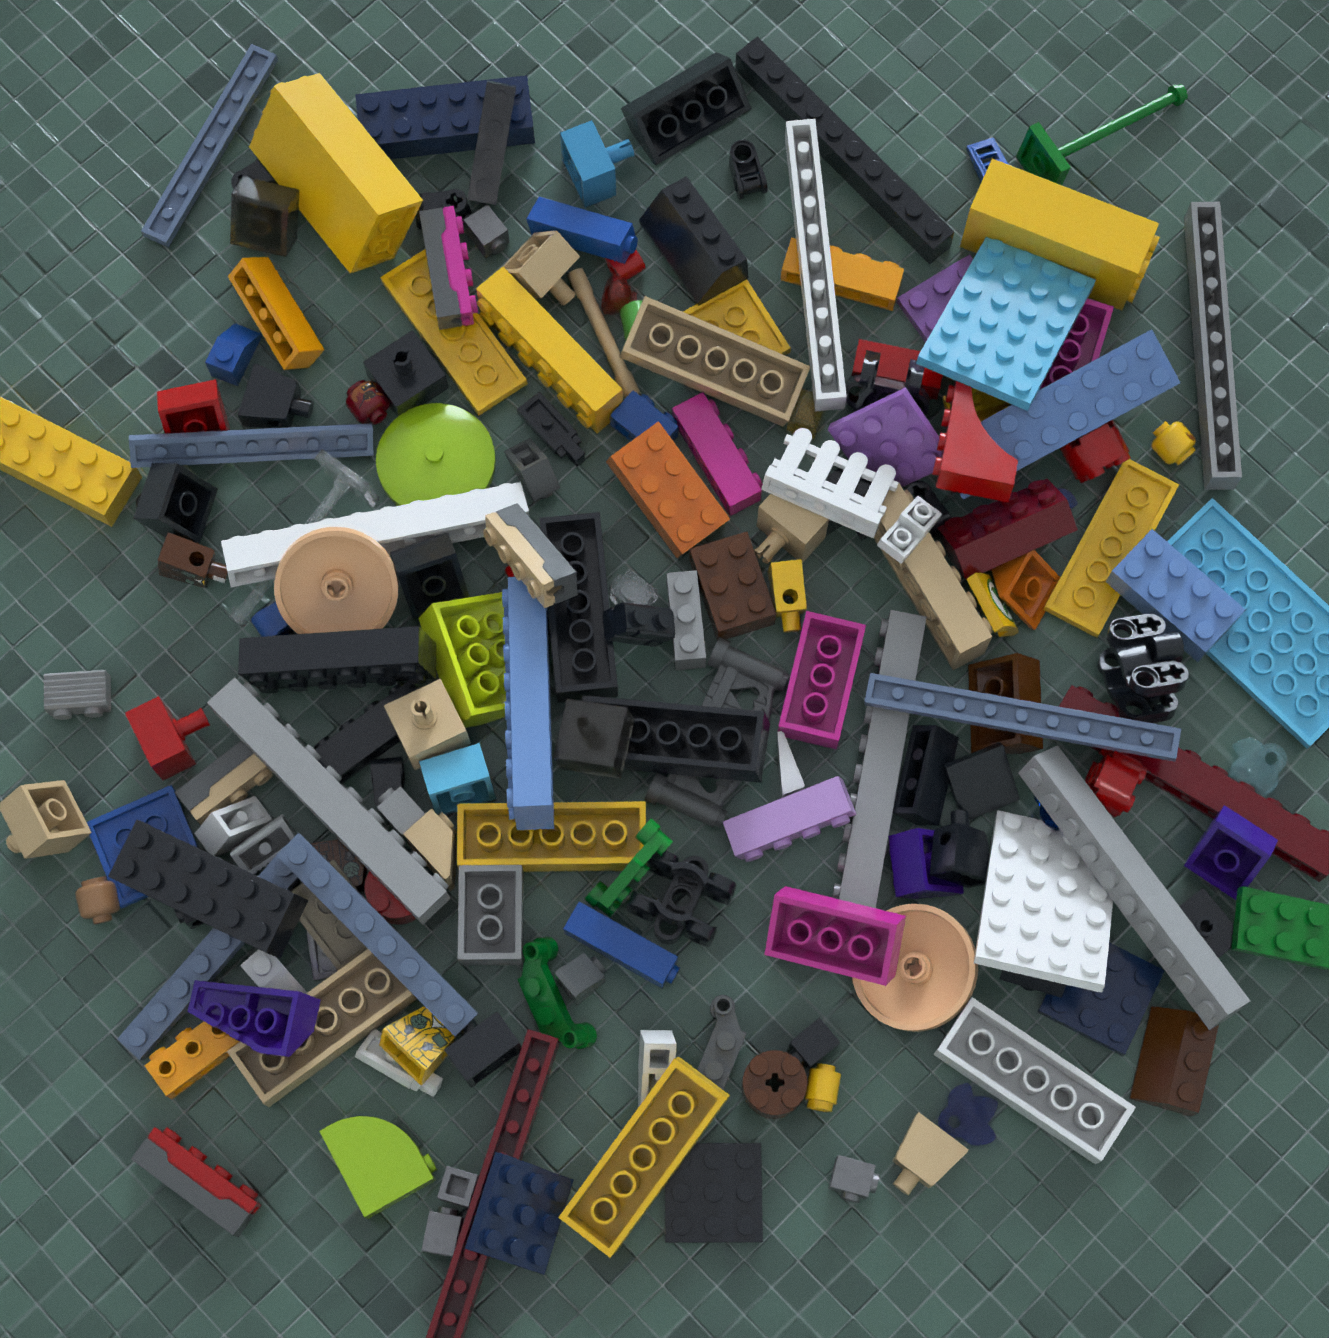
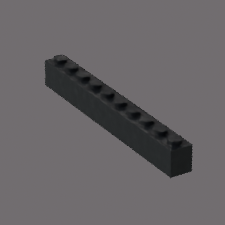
(845, 151)

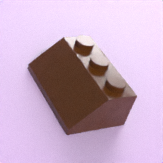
(1010, 677)
(1173, 1061)

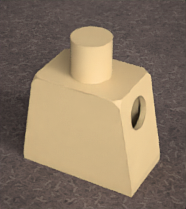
(925, 1154)

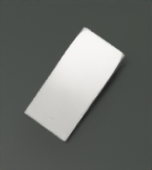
(788, 771)

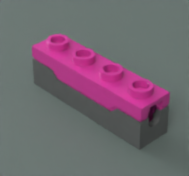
(447, 268)

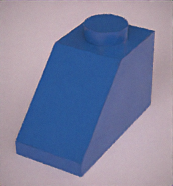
(232, 353)

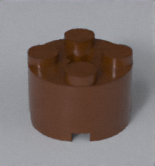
(787, 1071)

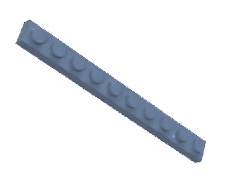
(1023, 717)

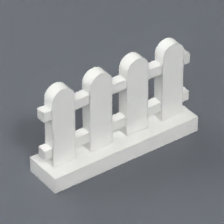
(824, 498)

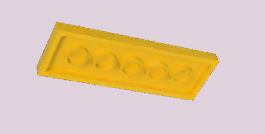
(466, 352)
(1121, 521)

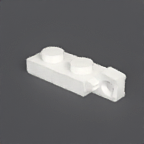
(379, 1059)

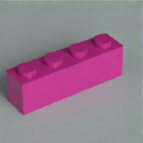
(717, 454)

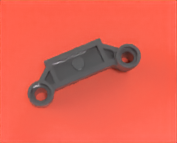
(723, 1043)

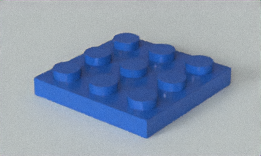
(112, 829)

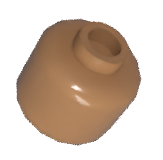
(97, 899)

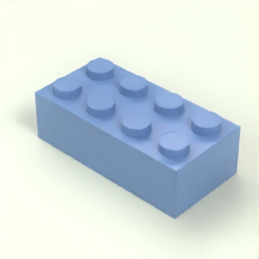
(1167, 584)

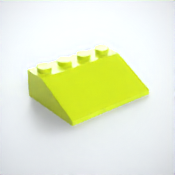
(470, 654)

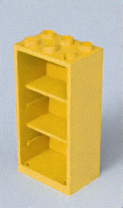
(341, 173)
(1063, 229)

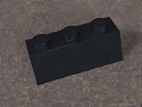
(923, 777)

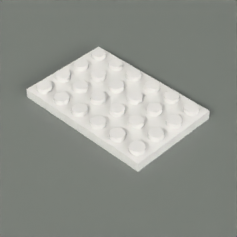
(1042, 907)

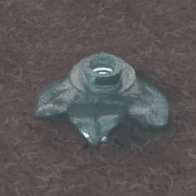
(1252, 766)

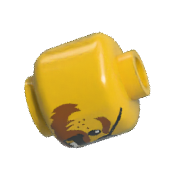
(1173, 442)

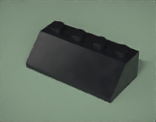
(686, 107)
(694, 242)

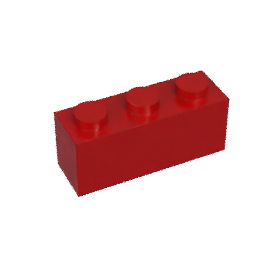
(894, 365)

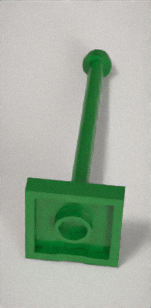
(1044, 159)

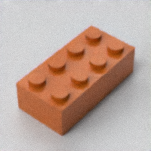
(667, 489)

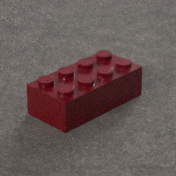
(1007, 530)

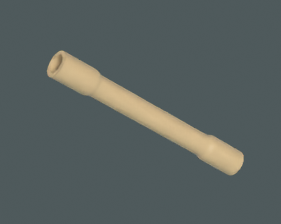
(585, 294)

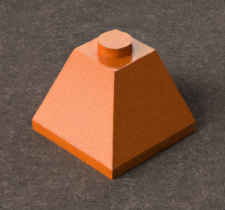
(1026, 586)

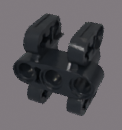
(873, 386)
(1146, 668)
(668, 866)

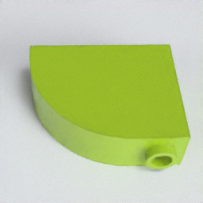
(377, 1162)

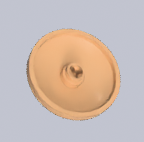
(335, 582)
(931, 976)

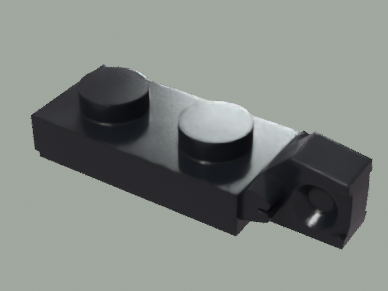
(552, 428)

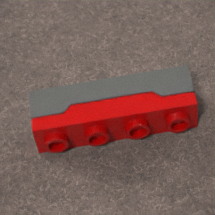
(196, 1181)

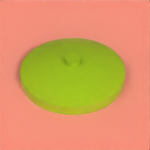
(434, 454)

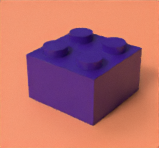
(1230, 852)

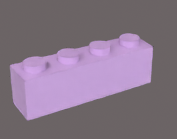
(789, 818)

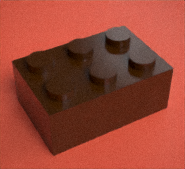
(732, 586)

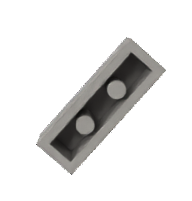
(686, 608)

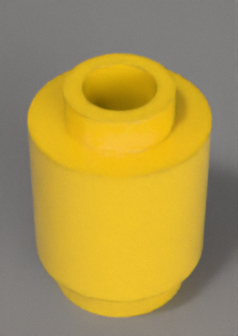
(822, 1088)

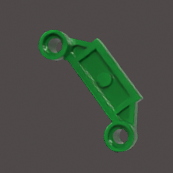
(611, 898)
(546, 999)

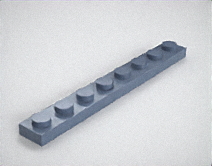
(209, 145)
(251, 445)
(377, 934)
(201, 965)

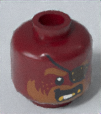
(367, 402)

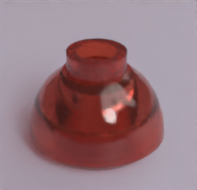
(616, 295)

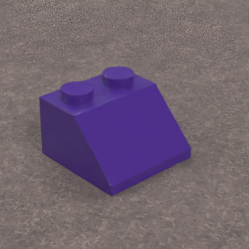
(911, 864)

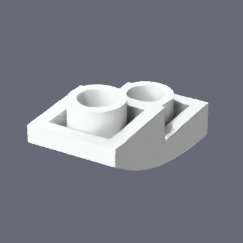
(909, 529)

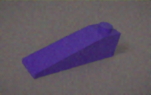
(260, 1017)

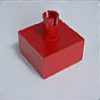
(192, 408)
(164, 736)

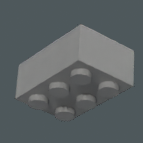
(490, 915)

